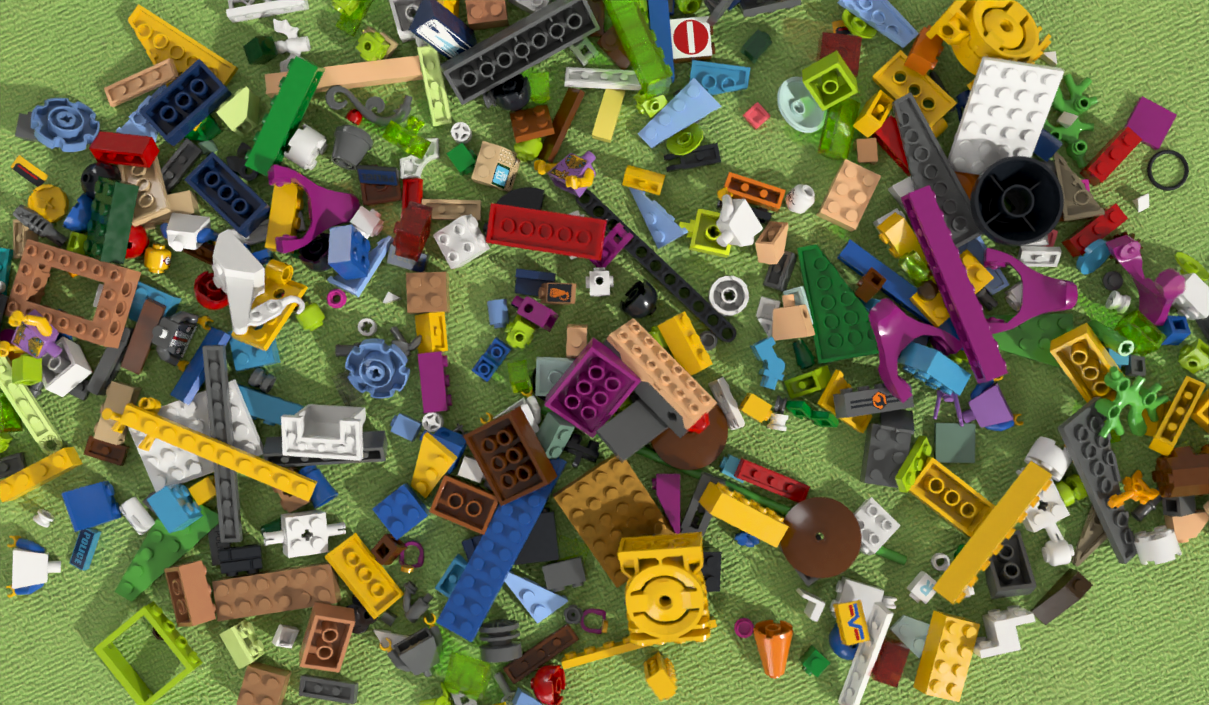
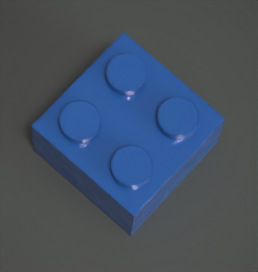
(348, 252)
(401, 511)

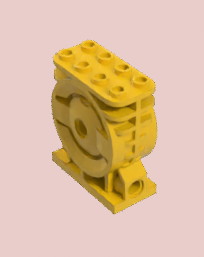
(990, 30)
(675, 558)

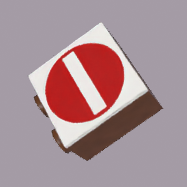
(691, 39)

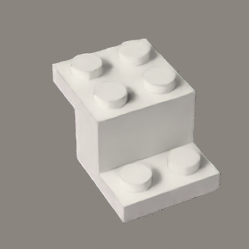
(1002, 631)

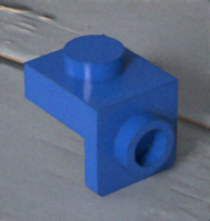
(262, 256)

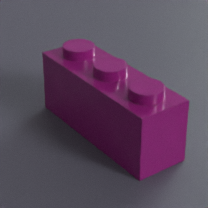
(434, 382)

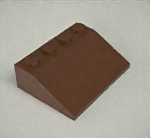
(510, 456)

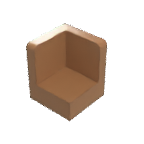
(866, 150)

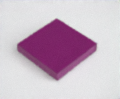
(1150, 122)

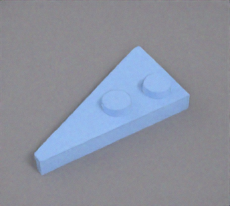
(137, 123)
(658, 221)
(375, 256)
(535, 598)

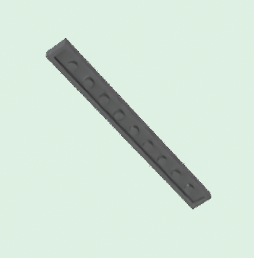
(222, 430)

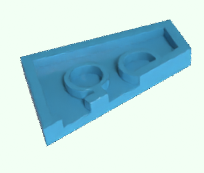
(720, 78)

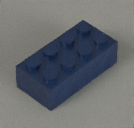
(185, 102)
(228, 195)

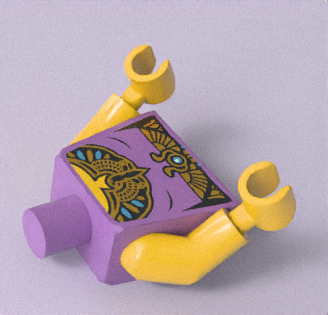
(571, 173)
(32, 336)

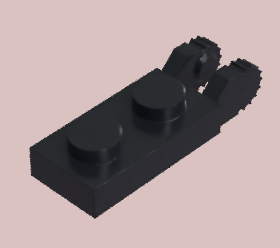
(700, 157)

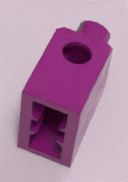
(540, 315)

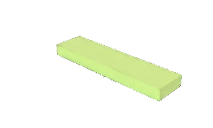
(434, 85)

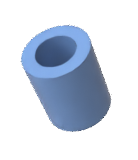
(498, 313)

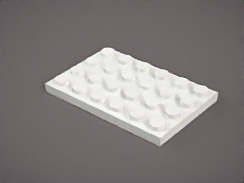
(1003, 113)
(173, 465)

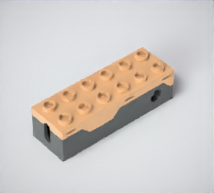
(664, 382)

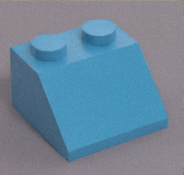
(146, 291)

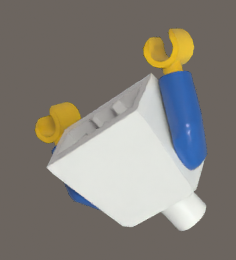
(188, 231)
(30, 567)

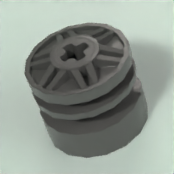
(500, 643)

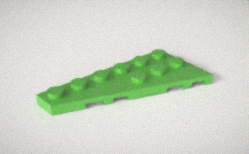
(1034, 336)
(162, 551)

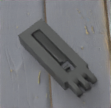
(109, 365)
(687, 524)

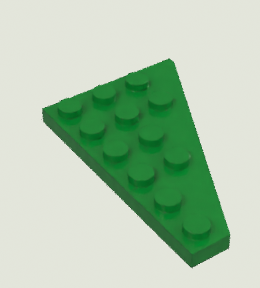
(837, 313)

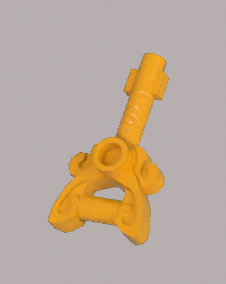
(1135, 489)

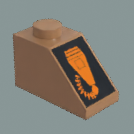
(557, 293)

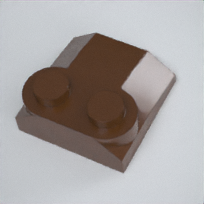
(613, 48)

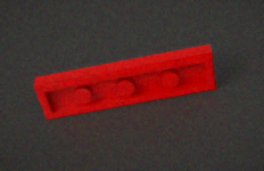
(771, 481)

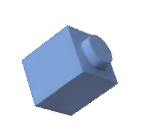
(405, 426)

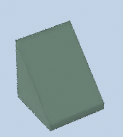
(208, 147)

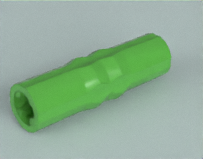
(1112, 339)

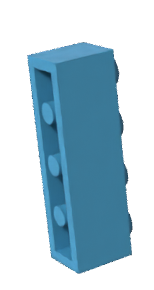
(267, 406)

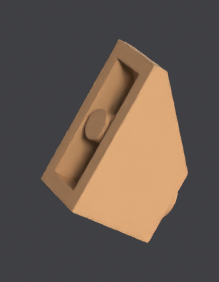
(772, 242)
(1187, 526)

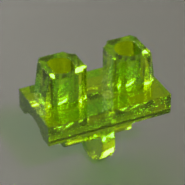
(915, 268)

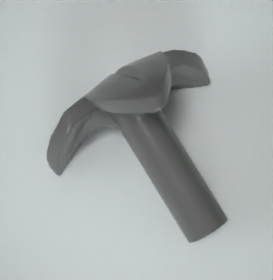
(402, 343)

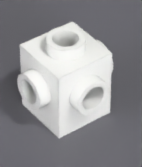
(604, 288)

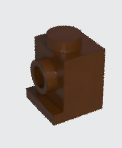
(869, 284)
(382, 548)

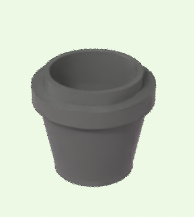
(350, 146)

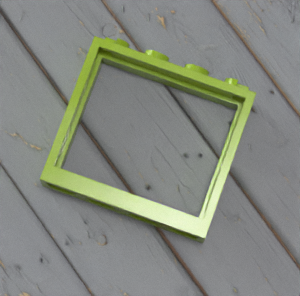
(127, 675)

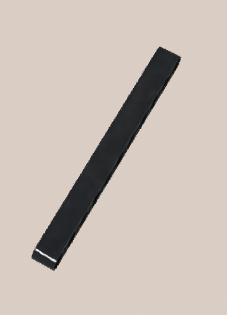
(665, 270)

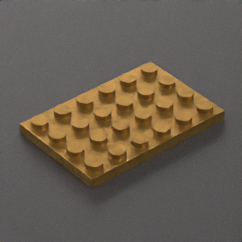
(609, 506)

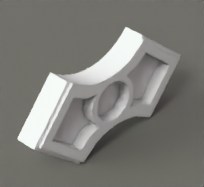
(412, 166)

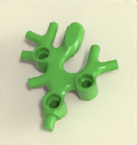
(1073, 106)
(1136, 396)

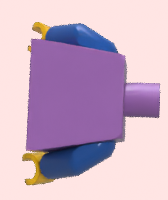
(990, 407)

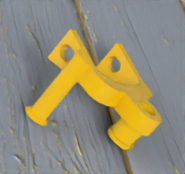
(150, 404)

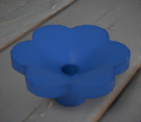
(746, 539)

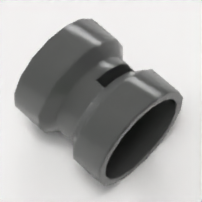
(262, 380)

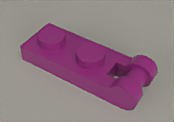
(612, 245)

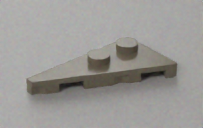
(1077, 200)
(1090, 538)

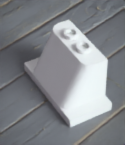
(324, 432)

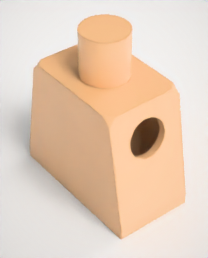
(791, 320)
(576, 339)

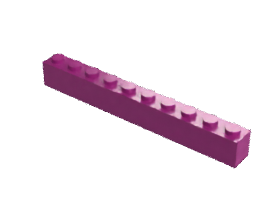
(954, 284)

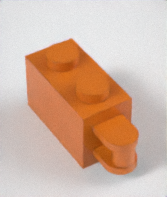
(924, 52)

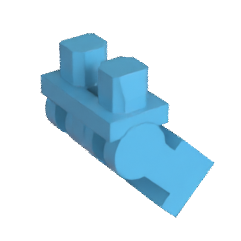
(772, 364)

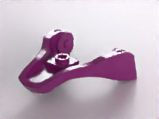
(325, 207)
(1039, 292)
(1155, 295)
(893, 333)

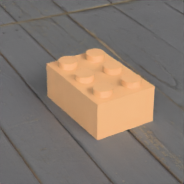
(848, 195)

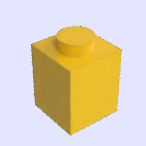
(204, 490)

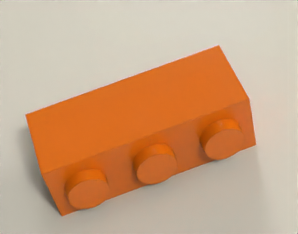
(754, 191)

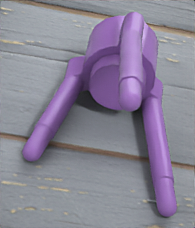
(948, 398)

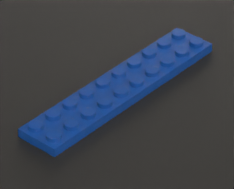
(494, 560)

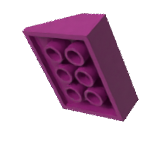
(592, 388)

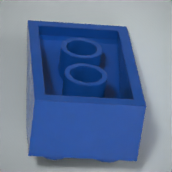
(91, 505)

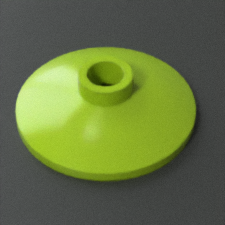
(857, 26)
(685, 140)
(1190, 265)

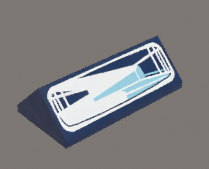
(442, 29)

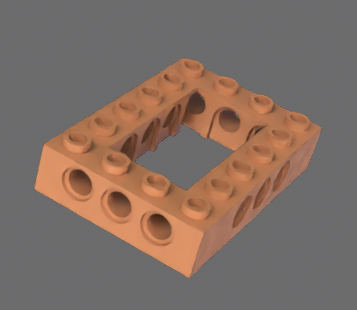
(113, 304)

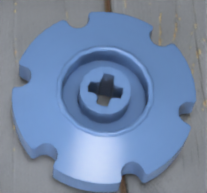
(64, 124)
(377, 368)

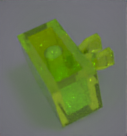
(407, 137)
(1141, 332)

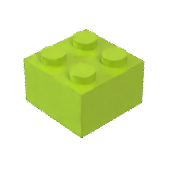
(829, 80)

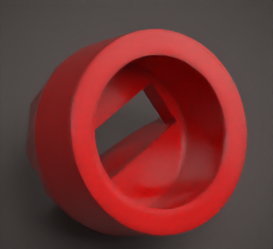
(354, 116)

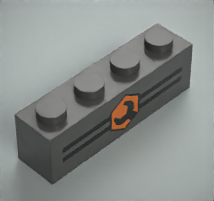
(867, 401)

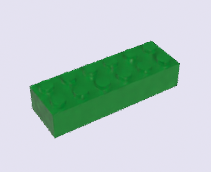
(285, 115)

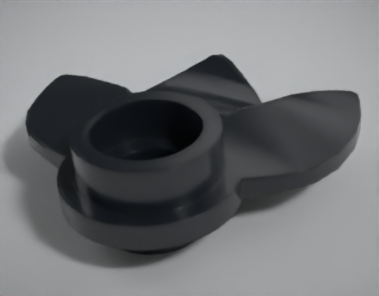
(237, 163)
(362, 620)

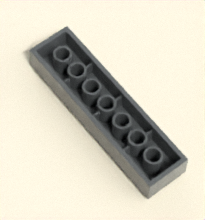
(519, 47)

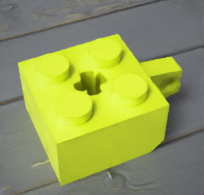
(699, 235)

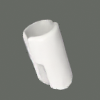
(137, 515)

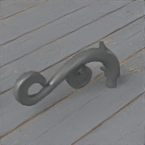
(366, 111)

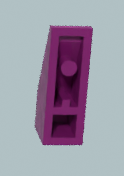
(668, 494)

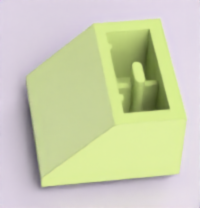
(241, 111)
(242, 643)

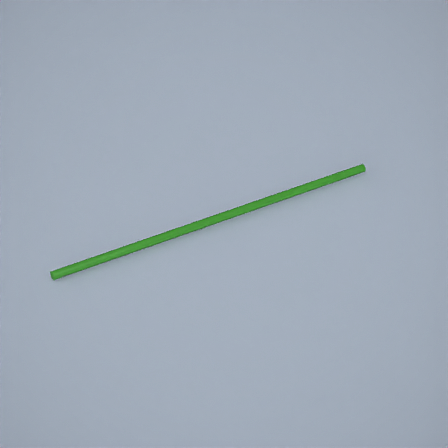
(764, 501)

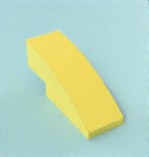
(608, 114)

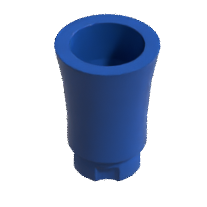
(323, 491)

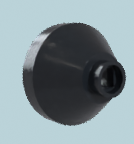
(1033, 196)

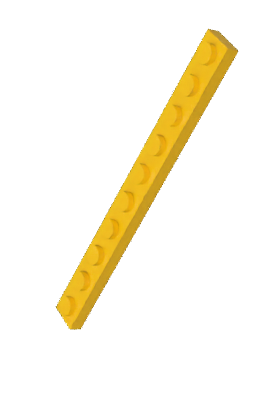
(218, 451)

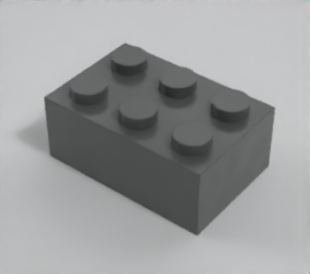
(883, 455)

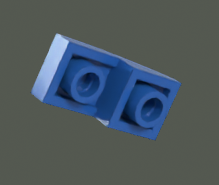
(491, 359)

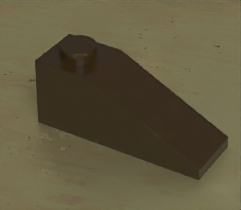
(1061, 596)

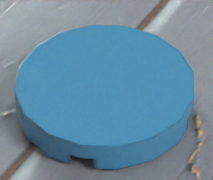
(1094, 257)

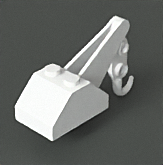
(242, 280)

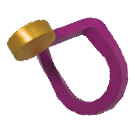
(410, 568)
(604, 627)

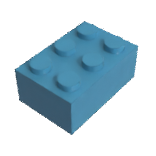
(933, 368)

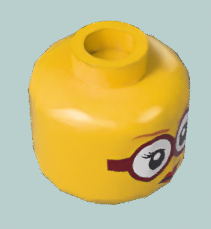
(157, 258)

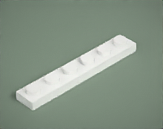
(866, 656)

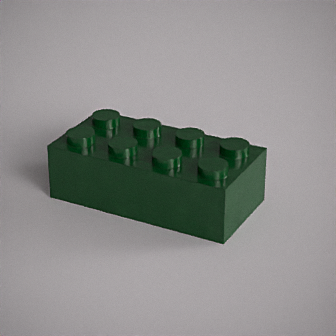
(110, 220)

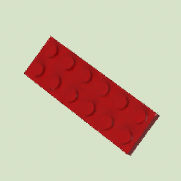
(546, 231)

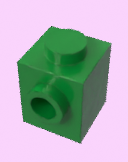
(463, 159)
(814, 661)

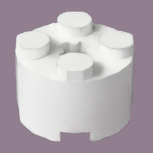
(305, 147)
(739, 293)
(1049, 457)
(1157, 545)

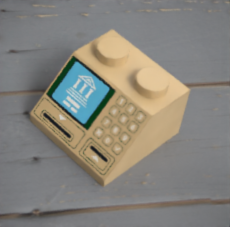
(496, 167)

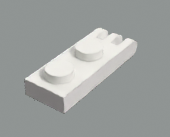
(727, 403)

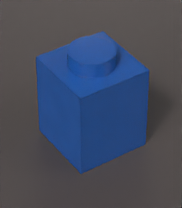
(1175, 329)

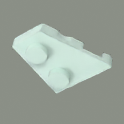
(911, 633)

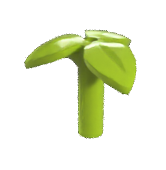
(442, 700)

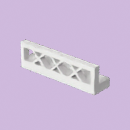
(262, 10)

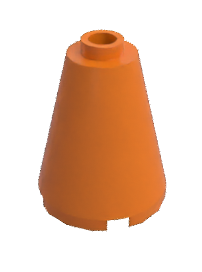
(773, 645)

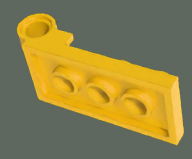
(927, 91)
(277, 280)

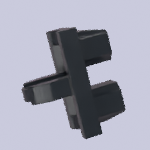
(573, 447)

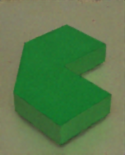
(206, 131)
(820, 418)

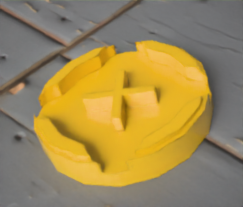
(49, 202)

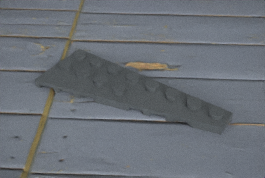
(931, 167)
(1099, 474)

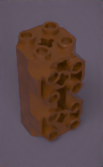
(1183, 472)

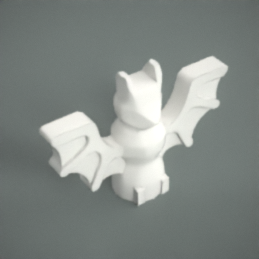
(293, 44)

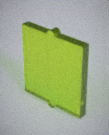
(571, 548)

